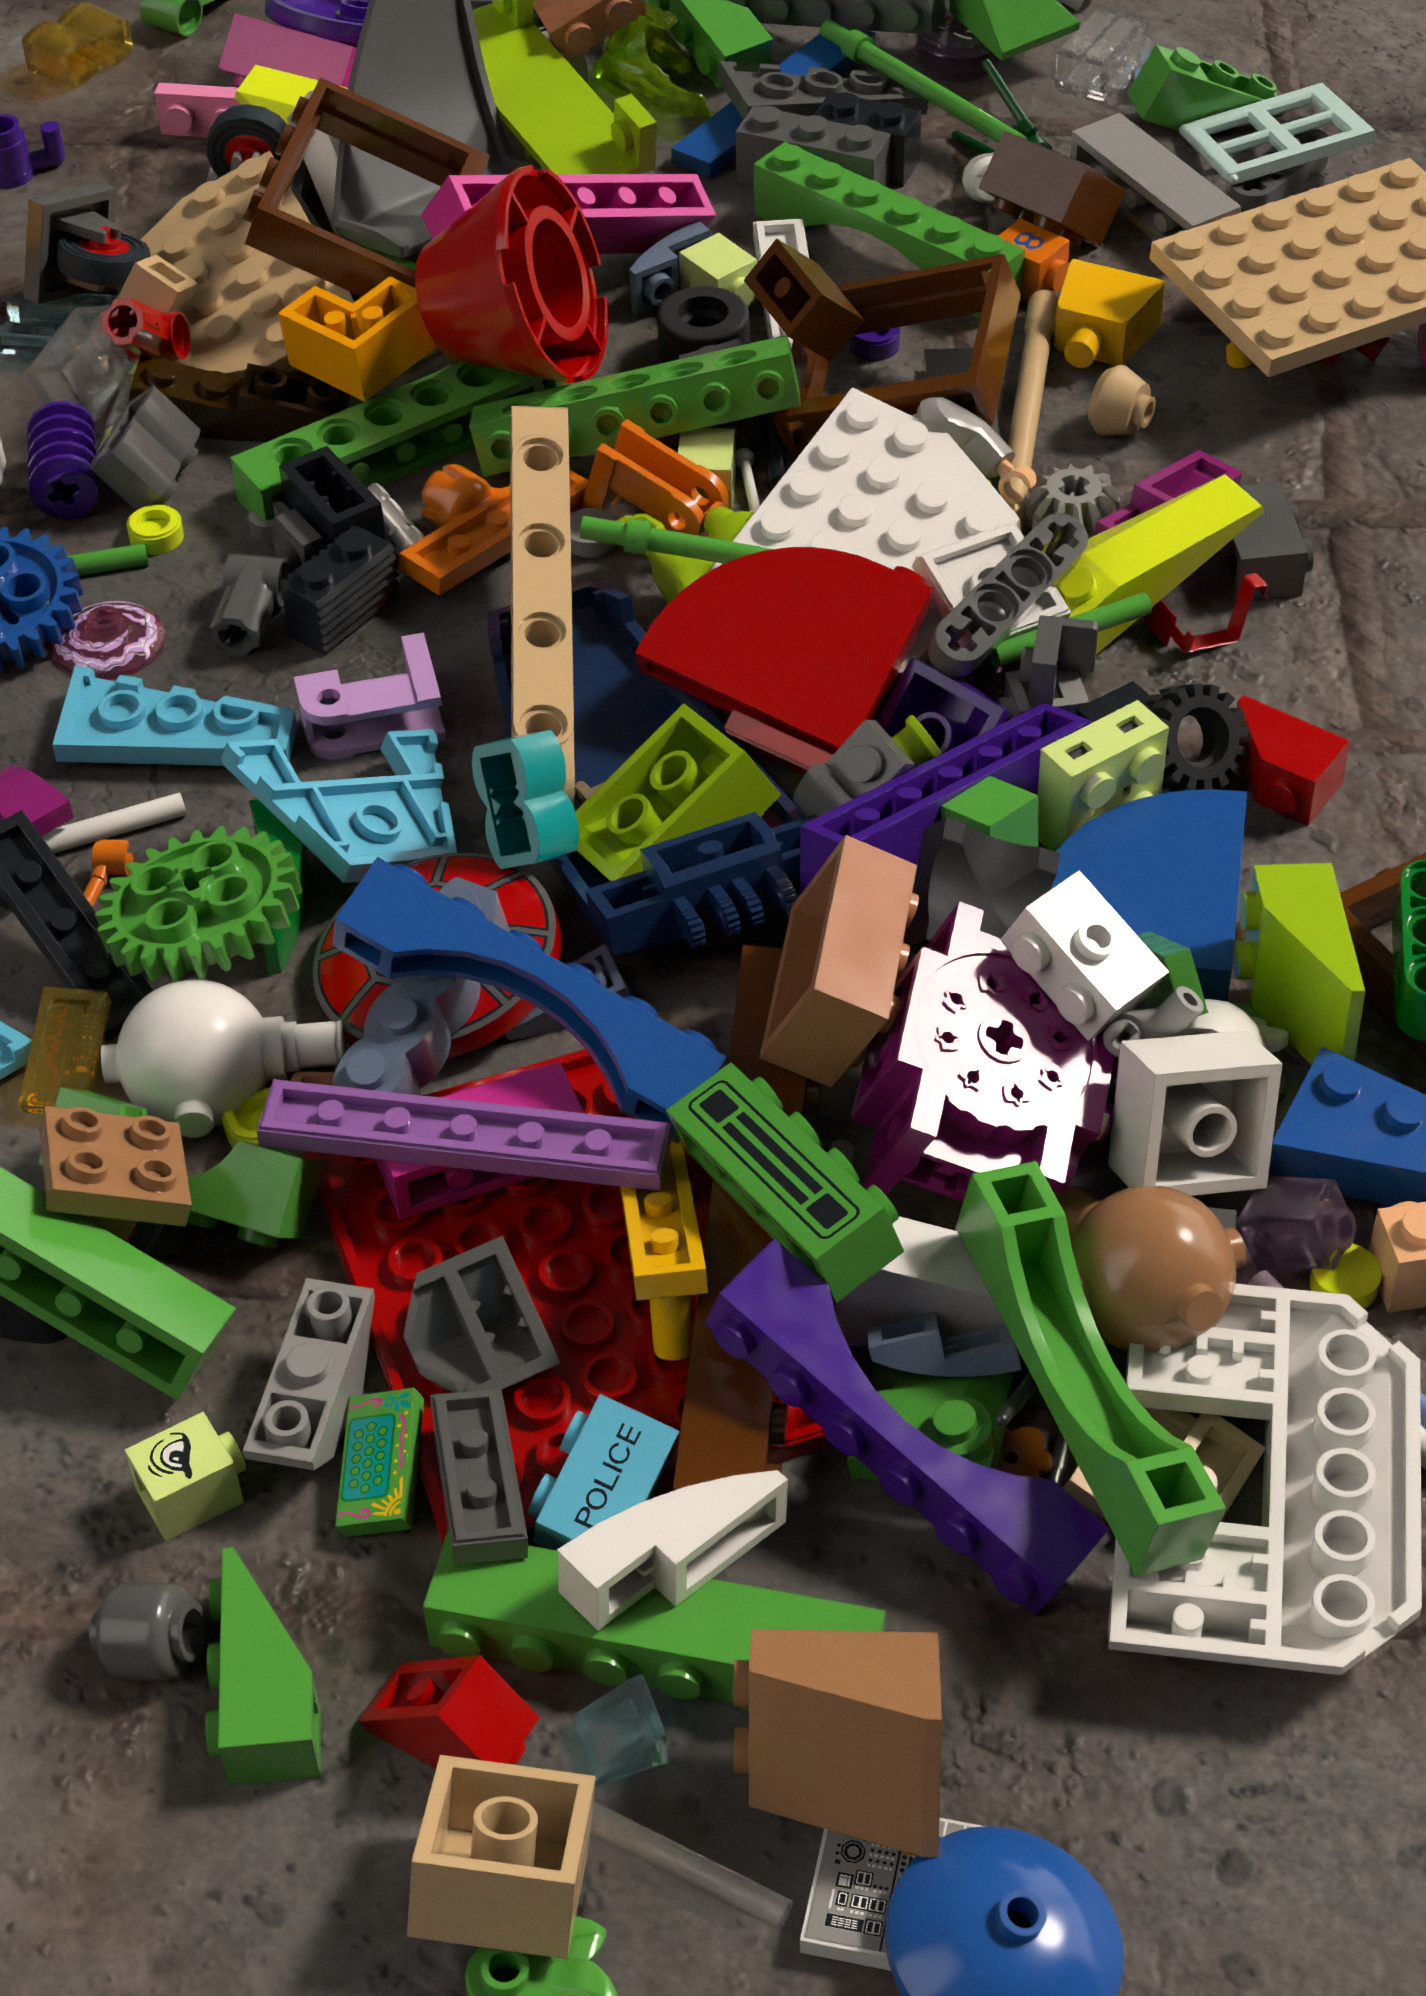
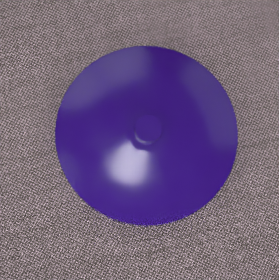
(327, 19)

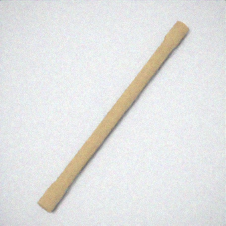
(1039, 330)

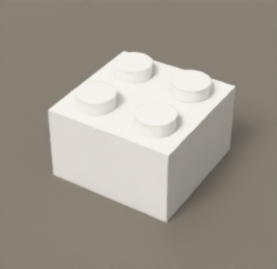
(1195, 1113)

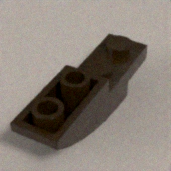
(239, 409)

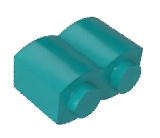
(525, 799)

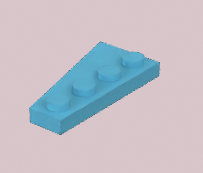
(149, 726)

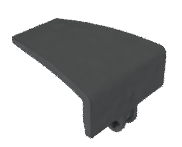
(430, 68)

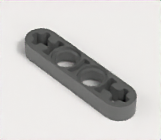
(1010, 595)

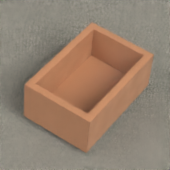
(841, 962)

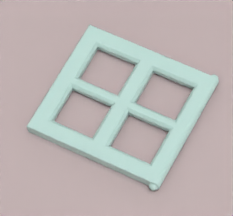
(1291, 152)

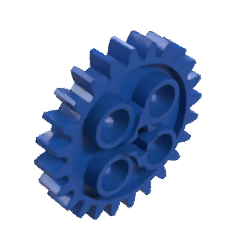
(36, 594)

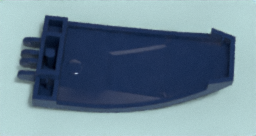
(687, 881)

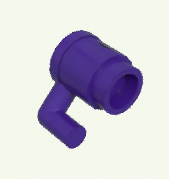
(16, 161)

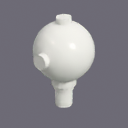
(207, 1050)

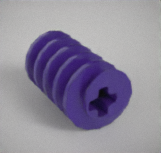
(60, 460)

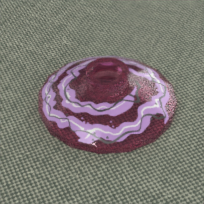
(111, 639)

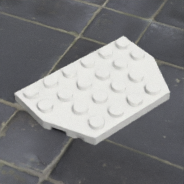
(879, 491)

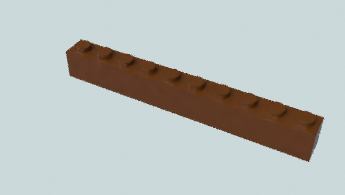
(728, 1404)

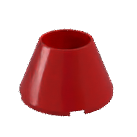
(517, 282)

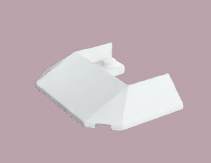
(1340, 1490)

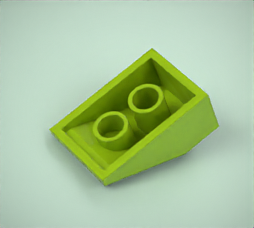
(668, 788)
(1301, 957)

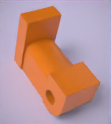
(653, 481)

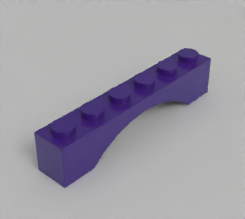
(1011, 1525)

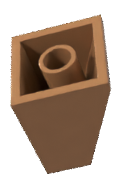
(844, 1732)

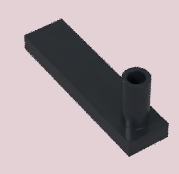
(61, 920)

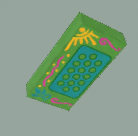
(380, 1462)

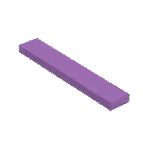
(466, 1134)

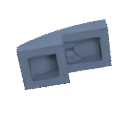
(918, 1348)

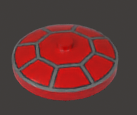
(350, 987)

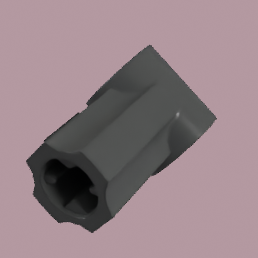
(248, 600)

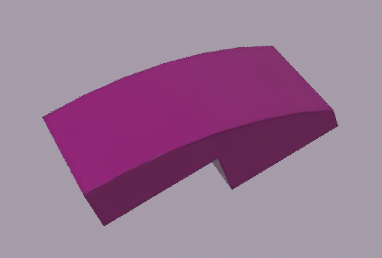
(35, 796)

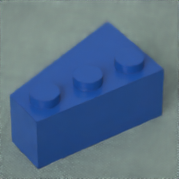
(1355, 1130)

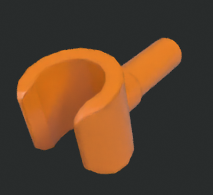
(107, 859)

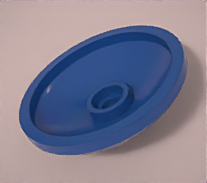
(954, 1932)

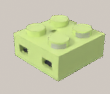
(1099, 770)

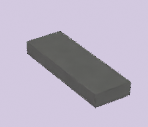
(478, 1477)

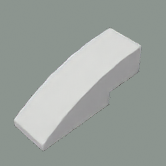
(669, 1543)

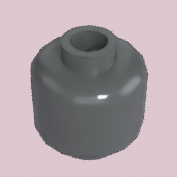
(148, 1631)

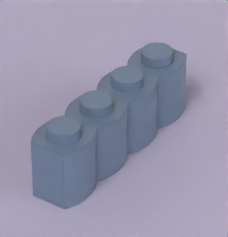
(414, 1018)

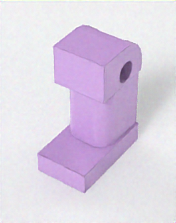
(371, 706)

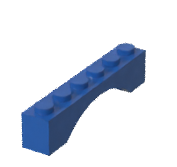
(414, 930)

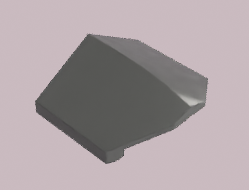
(476, 1323)

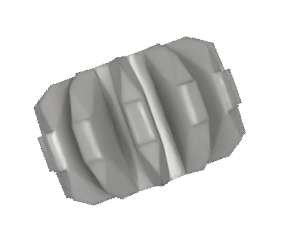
(1072, 493)

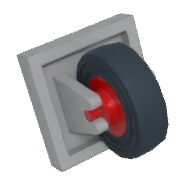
(244, 134)

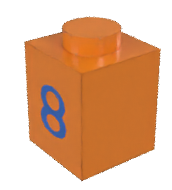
(1044, 257)

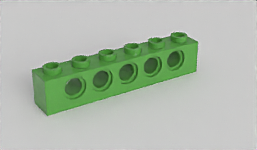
(657, 398)
(384, 434)

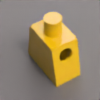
(1106, 313)

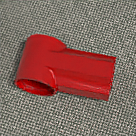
(146, 330)

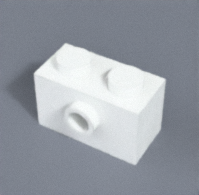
(1083, 955)

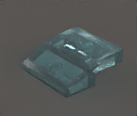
(33, 325)

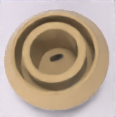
(1120, 403)

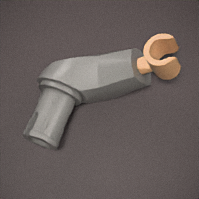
(978, 442)

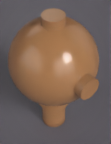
(1152, 1264)

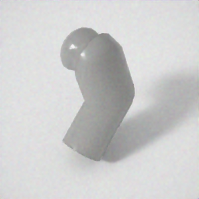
(1165, 1021)

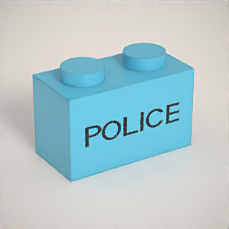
(610, 1466)

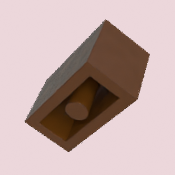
(803, 300)

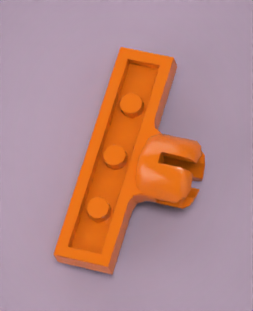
(470, 526)

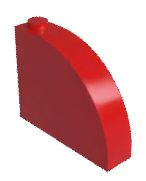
(791, 639)

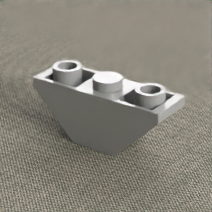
(314, 1374)

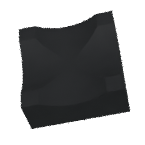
(978, 871)

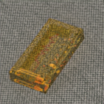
(64, 1045)

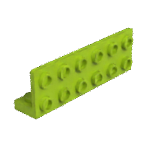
(552, 104)

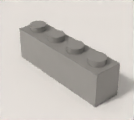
(1160, 188)

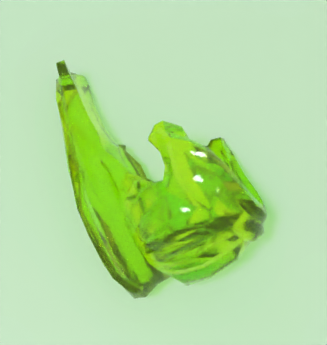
(635, 61)

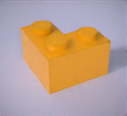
(356, 343)

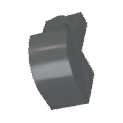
(855, 768)

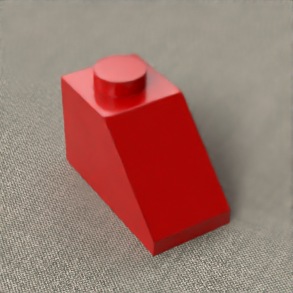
(1290, 761)
(452, 1711)

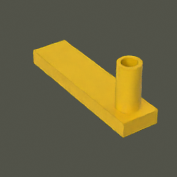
(666, 1255)

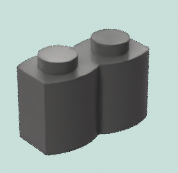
(147, 450)

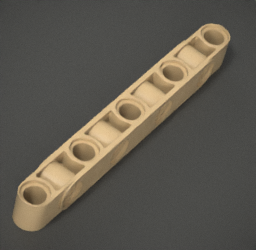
(541, 578)

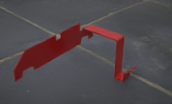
(1163, 621)

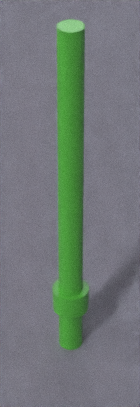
(862, 50)
(640, 538)

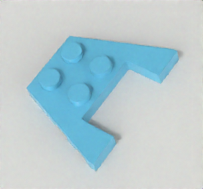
(355, 818)

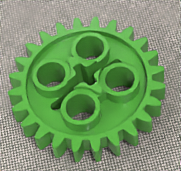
(199, 904)

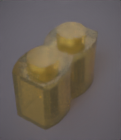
(77, 44)

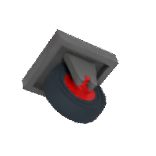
(77, 244)

